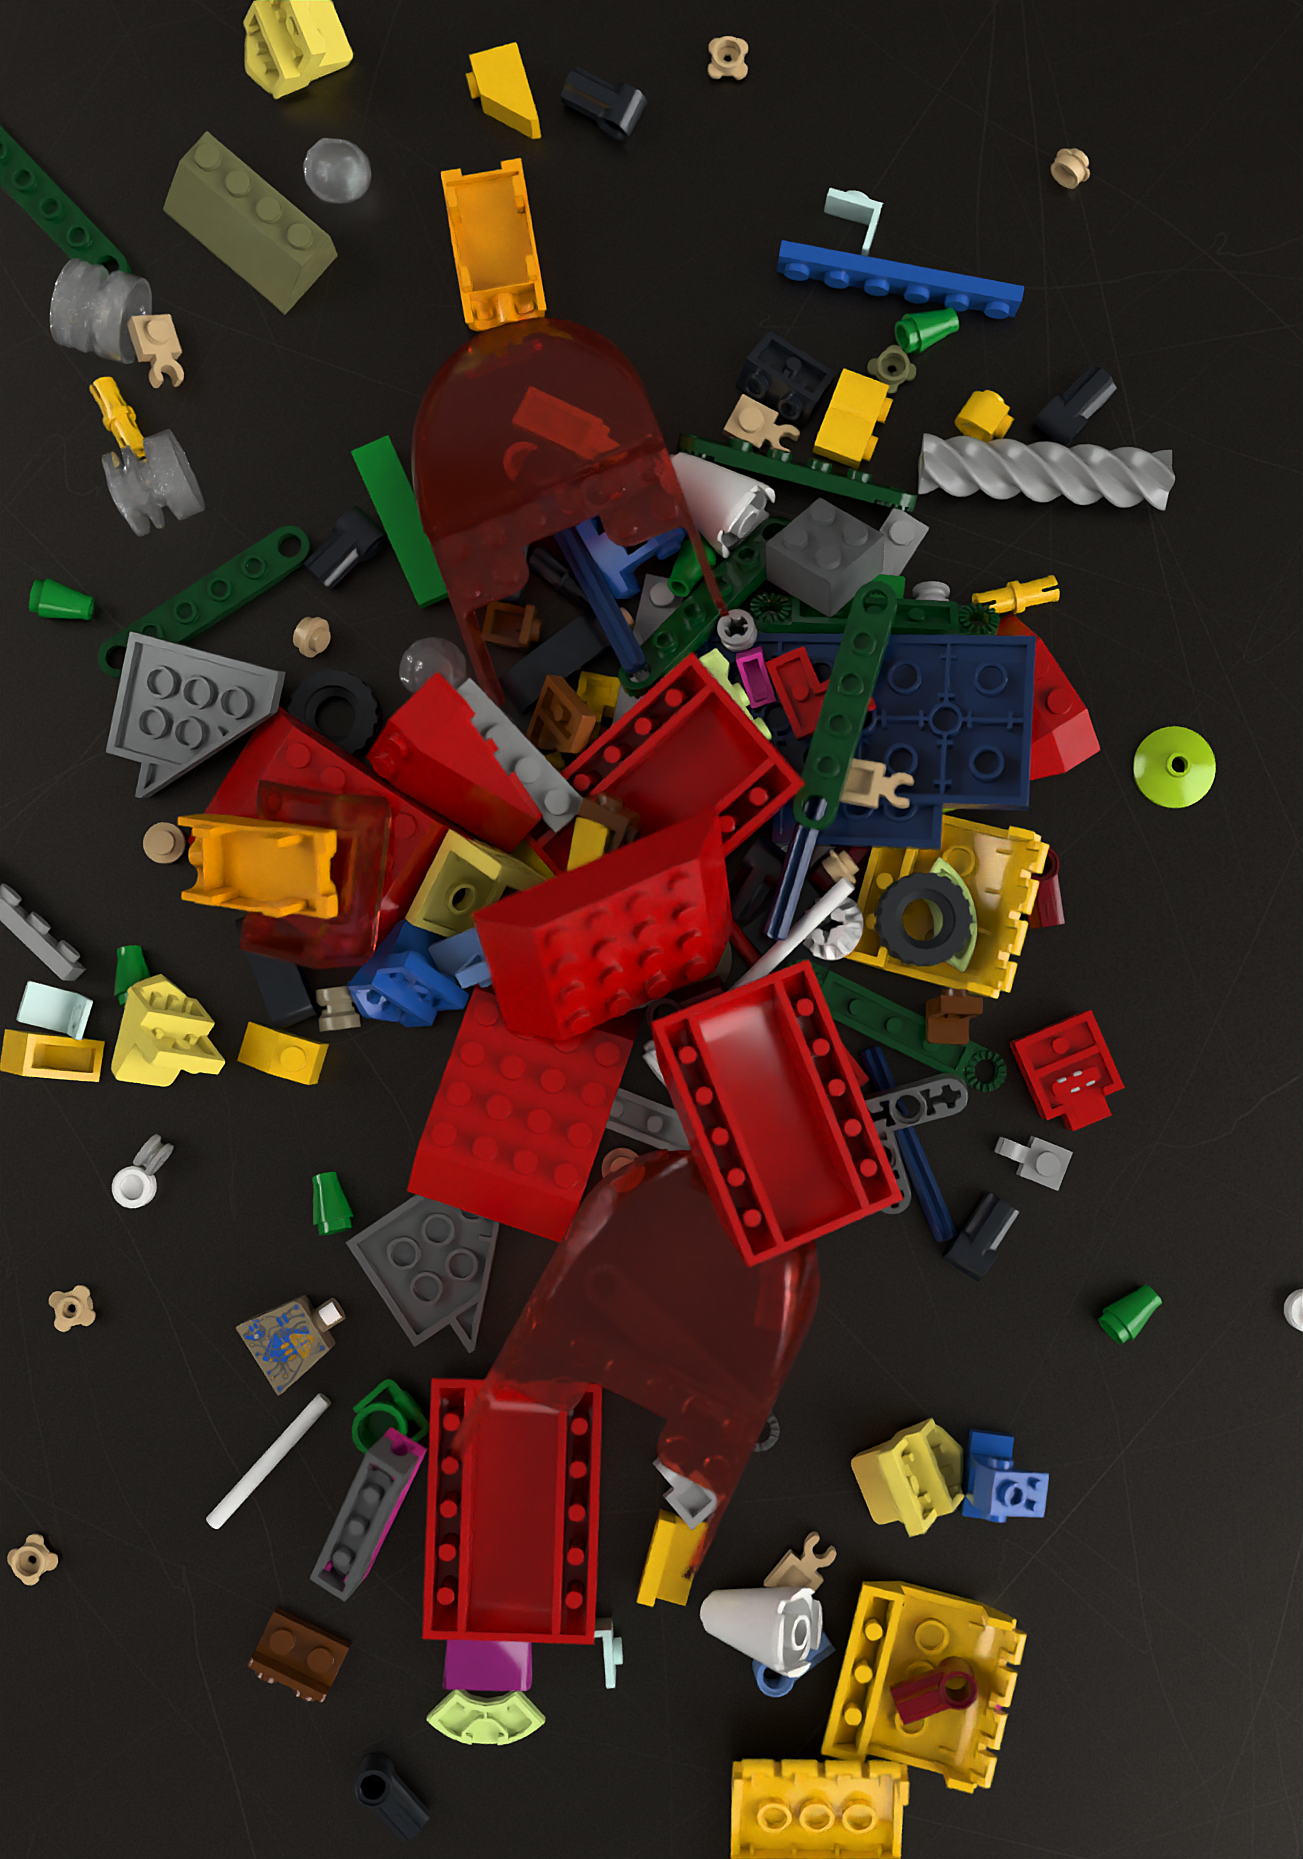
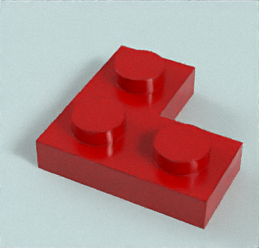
(800, 690)

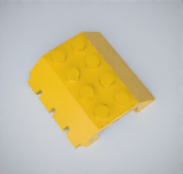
(997, 873)
(906, 1632)
(817, 1809)

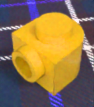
(984, 416)

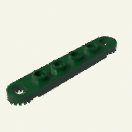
(53, 208)
(813, 474)
(214, 594)
(698, 615)
(911, 617)
(845, 705)
(901, 1029)

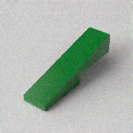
(400, 517)

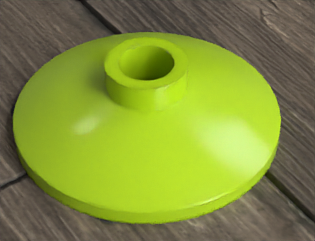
(1155, 773)

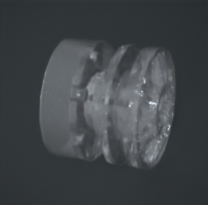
(94, 309)
(153, 482)

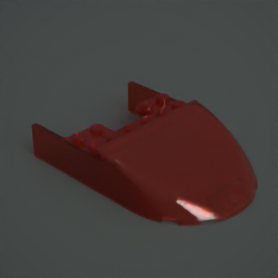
(528, 440)
(665, 1316)

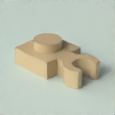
(158, 343)
(757, 424)
(868, 784)
(801, 1569)

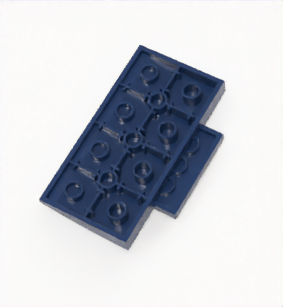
(945, 714)

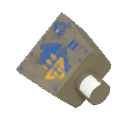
(291, 1338)

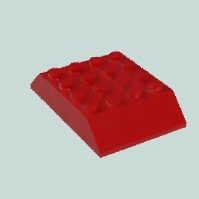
(296, 753)
(677, 757)
(610, 931)
(773, 1113)
(520, 1118)
(512, 1519)

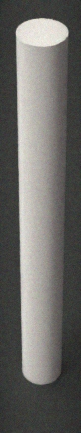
(797, 932)
(268, 1461)

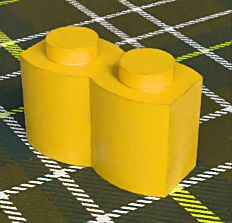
(851, 419)

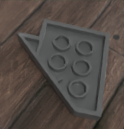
(184, 707)
(430, 1266)

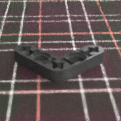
(885, 1128)

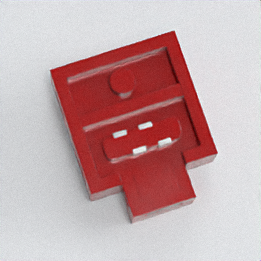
(1068, 1070)

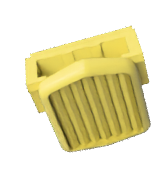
(293, 43)
(162, 1035)
(912, 1476)

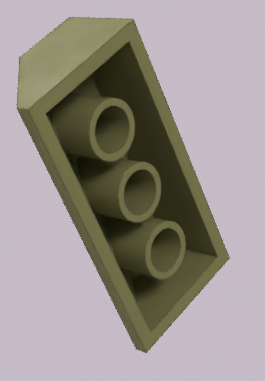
(247, 223)

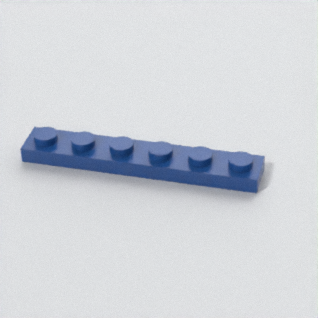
(913, 282)

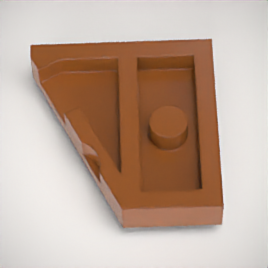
(560, 718)

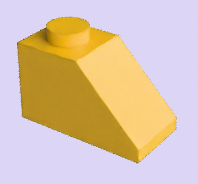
(504, 88)
(282, 1053)
(51, 1056)

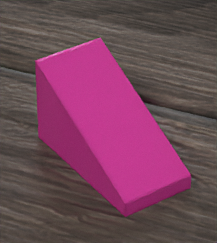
(755, 677)

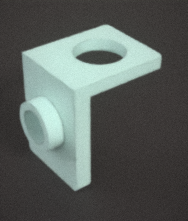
(855, 207)
(54, 1009)
(612, 1648)

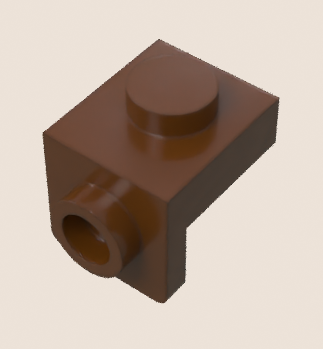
(511, 626)
(609, 812)
(949, 1017)

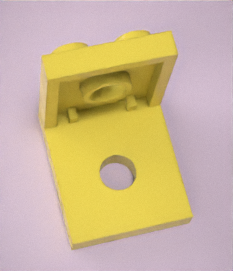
(468, 866)

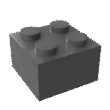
(824, 557)

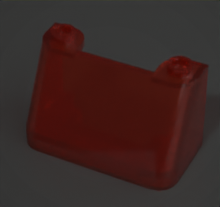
(355, 869)

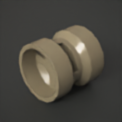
(337, 1010)

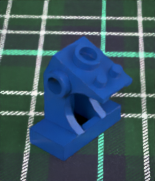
(616, 562)
(992, 1483)

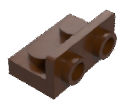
(298, 1656)

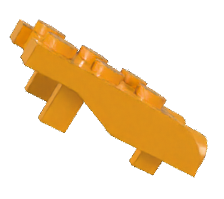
(494, 246)
(261, 865)

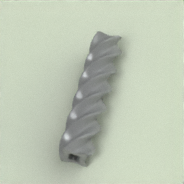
(1045, 471)

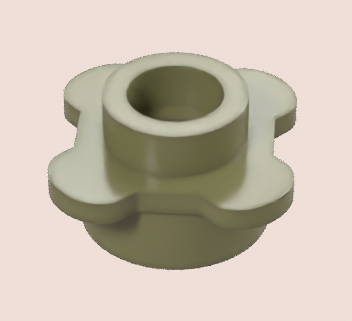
(893, 357)

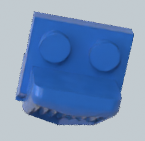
(404, 980)

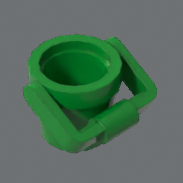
(380, 1416)

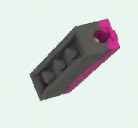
(368, 1513)

